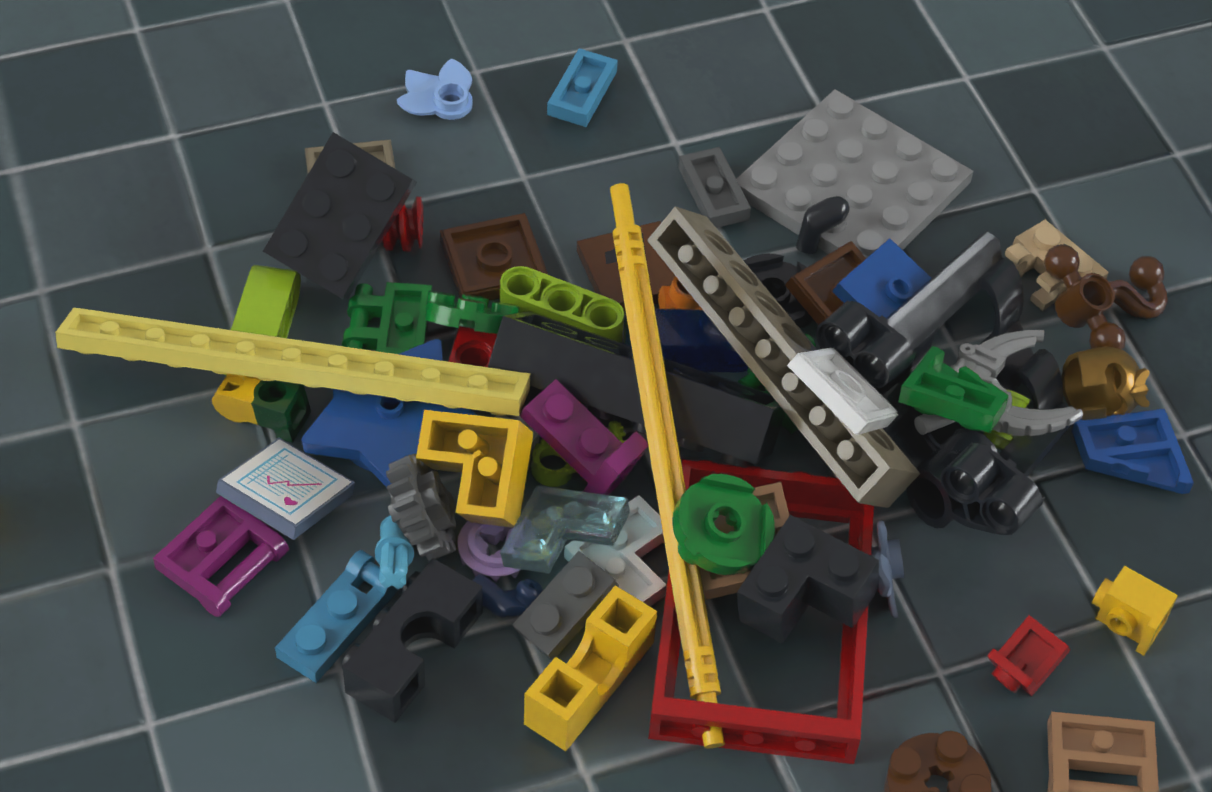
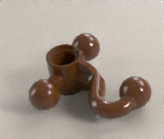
(1093, 294)

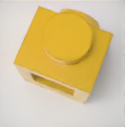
(1134, 607)

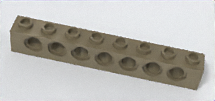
(767, 341)

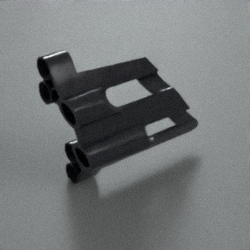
(957, 466)

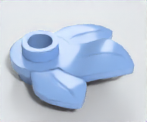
(438, 95)

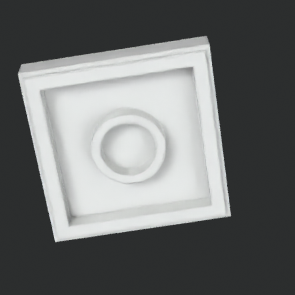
(843, 390)

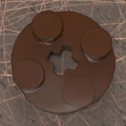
(939, 755)

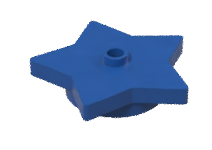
(373, 427)

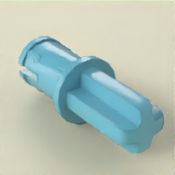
(393, 554)

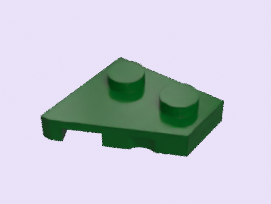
(955, 395)

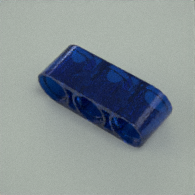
(694, 341)

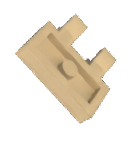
(1030, 251)

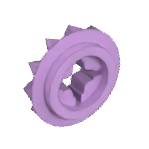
(474, 549)

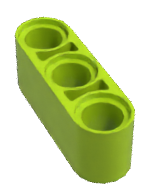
(268, 301)
(562, 301)

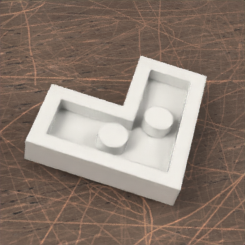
(622, 561)

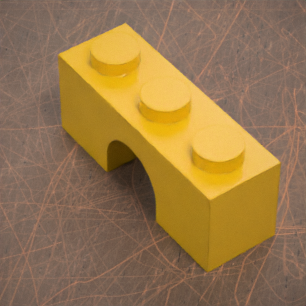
(573, 692)

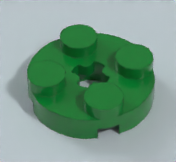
(468, 312)
(706, 545)

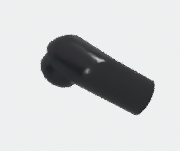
(820, 219)

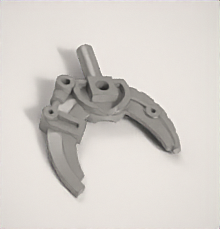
(987, 362)

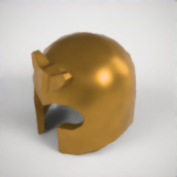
(1104, 382)

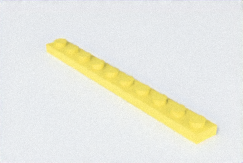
(295, 361)

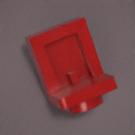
(1028, 657)

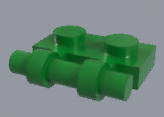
(401, 317)

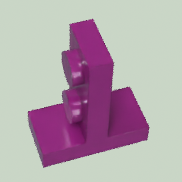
(583, 439)

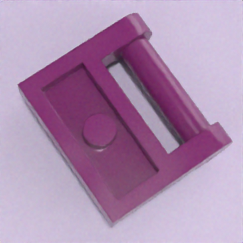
(209, 544)

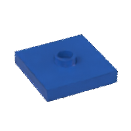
(882, 280)

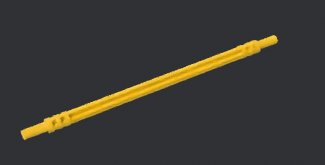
(664, 454)

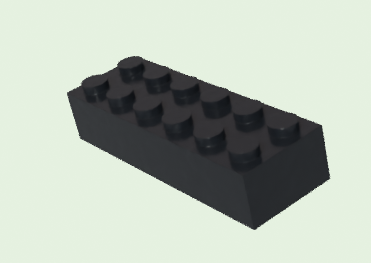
(603, 376)

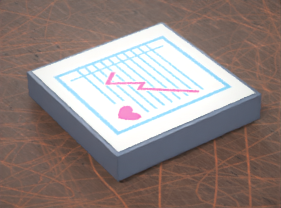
(285, 488)

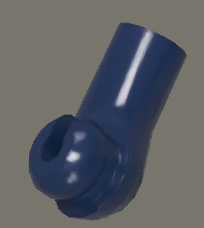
(508, 602)

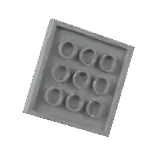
(853, 153)

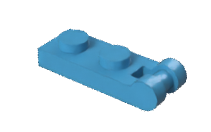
(335, 619)

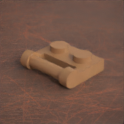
(1101, 746)

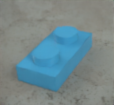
(582, 87)

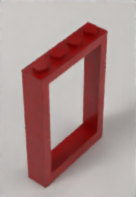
(759, 728)

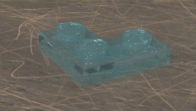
(560, 515)

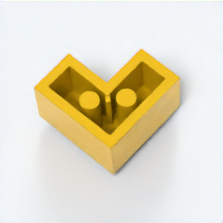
(490, 456)

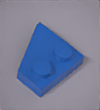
(1135, 449)

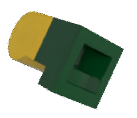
(264, 403)

